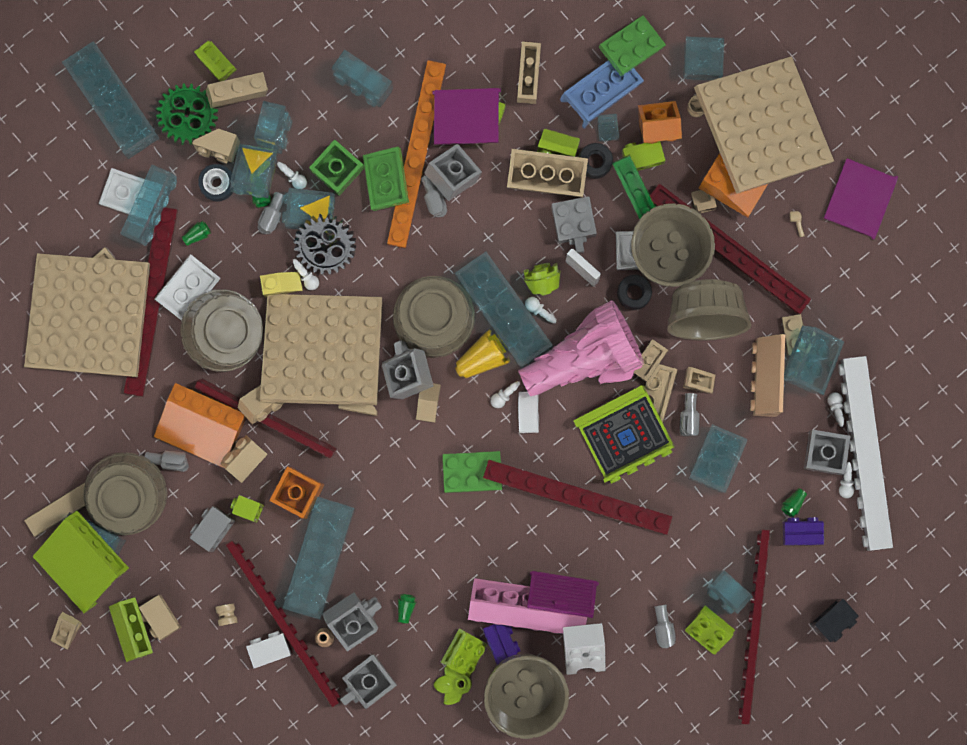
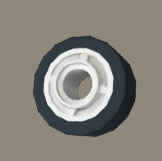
(208, 175)

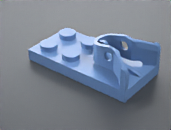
(600, 91)

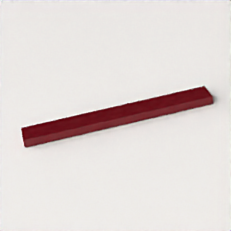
(271, 420)

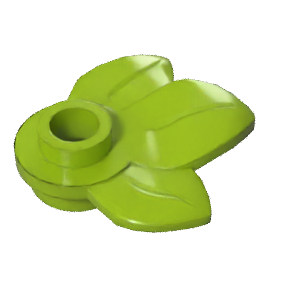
(450, 686)

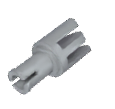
(434, 198)
(270, 215)
(689, 417)
(169, 460)
(664, 629)

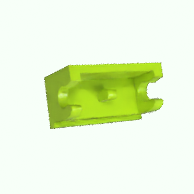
(215, 61)

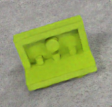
(558, 143)
(710, 630)
(464, 653)

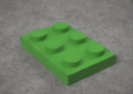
(632, 45)
(386, 178)
(466, 470)

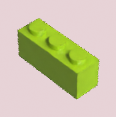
(130, 629)

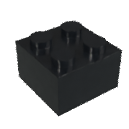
(835, 620)

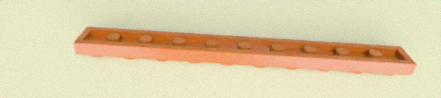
(417, 153)

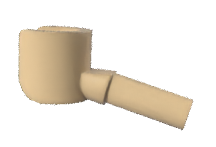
(795, 216)

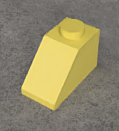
(281, 283)

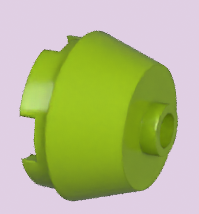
(542, 278)

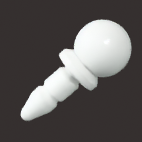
(298, 180)
(310, 281)
(533, 305)
(499, 399)
(835, 401)
(846, 490)

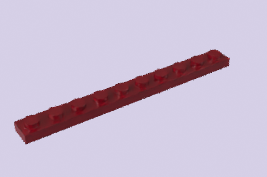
(744, 259)
(158, 261)
(577, 497)
(288, 629)
(753, 634)

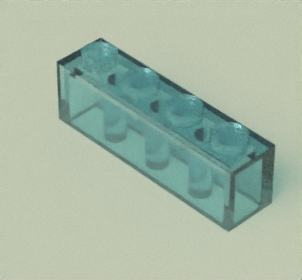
(149, 205)

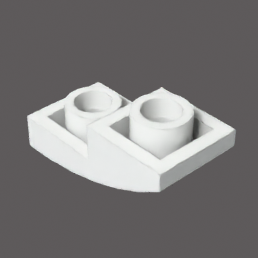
(528, 413)

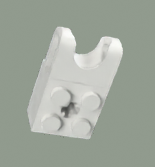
(584, 648)

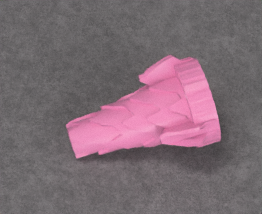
(597, 347)

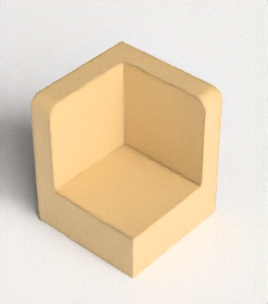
(703, 202)

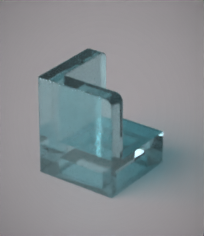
(608, 127)

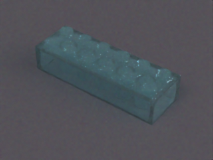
(110, 100)
(503, 310)
(319, 558)

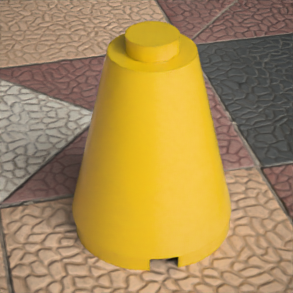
(482, 356)

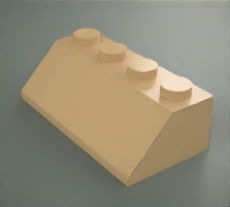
(547, 173)

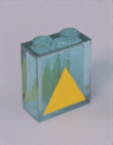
(253, 171)
(304, 204)

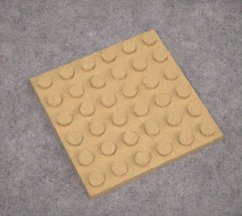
(763, 124)
(87, 315)
(321, 349)

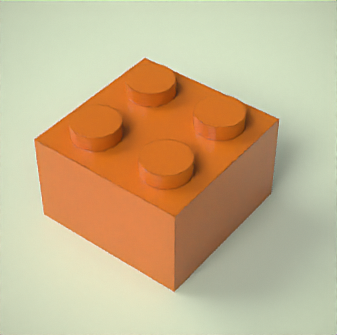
(659, 122)
(297, 492)

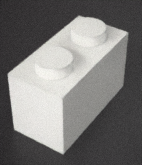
(268, 650)

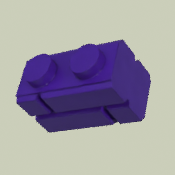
(803, 532)
(501, 642)

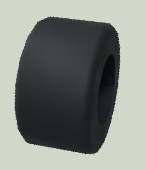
(604, 152)
(639, 281)

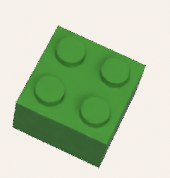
(336, 167)

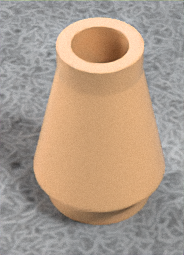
(330, 637)

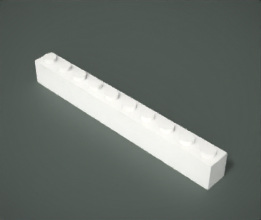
(866, 453)

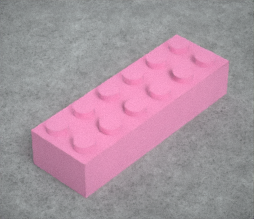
(507, 605)

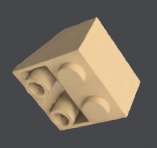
(218, 144)

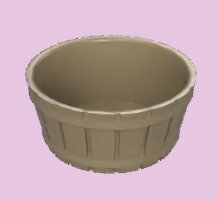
(672, 245)
(708, 311)
(434, 316)
(221, 330)
(125, 493)
(526, 696)

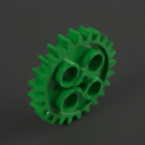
(184, 130)

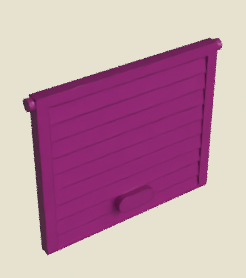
(466, 116)
(860, 198)
(562, 594)

